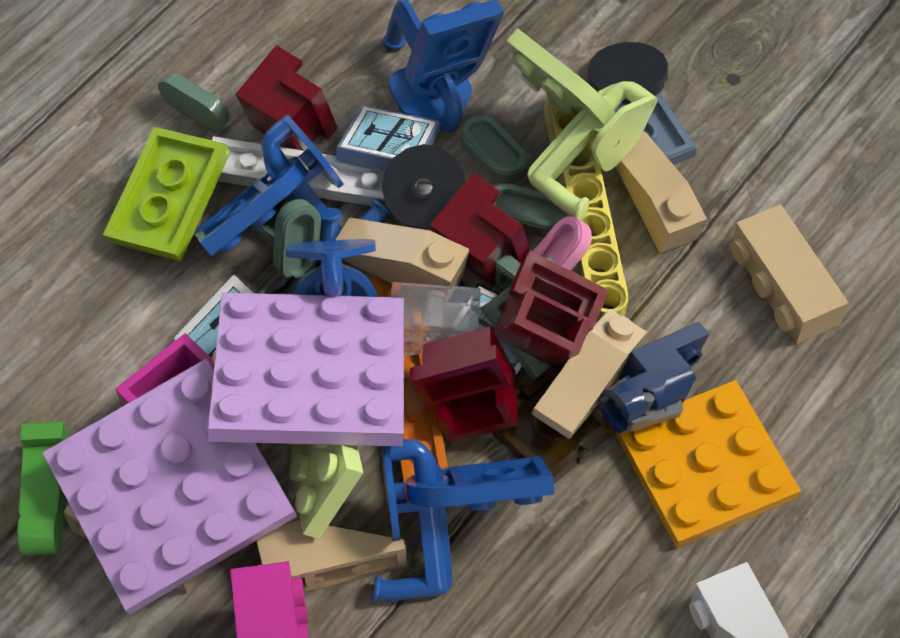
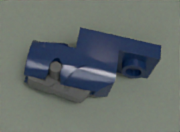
(654, 381)

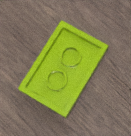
(167, 193)

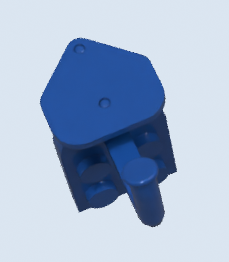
(441, 58)
(283, 179)
(331, 253)
(437, 488)

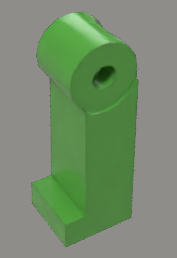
(40, 493)

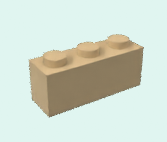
(788, 274)

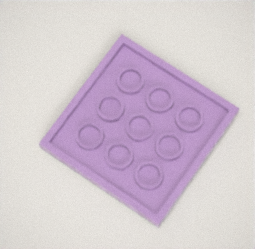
(309, 370)
(161, 494)

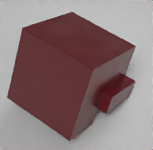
(278, 91)
(481, 227)
(549, 310)
(467, 384)

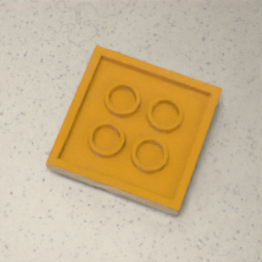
(709, 465)

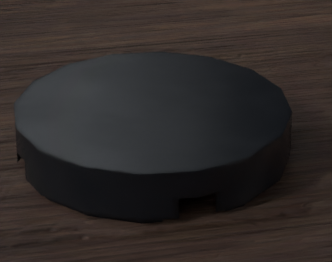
(631, 63)

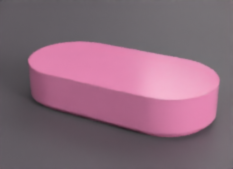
(566, 242)

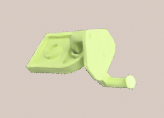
(594, 116)
(321, 481)

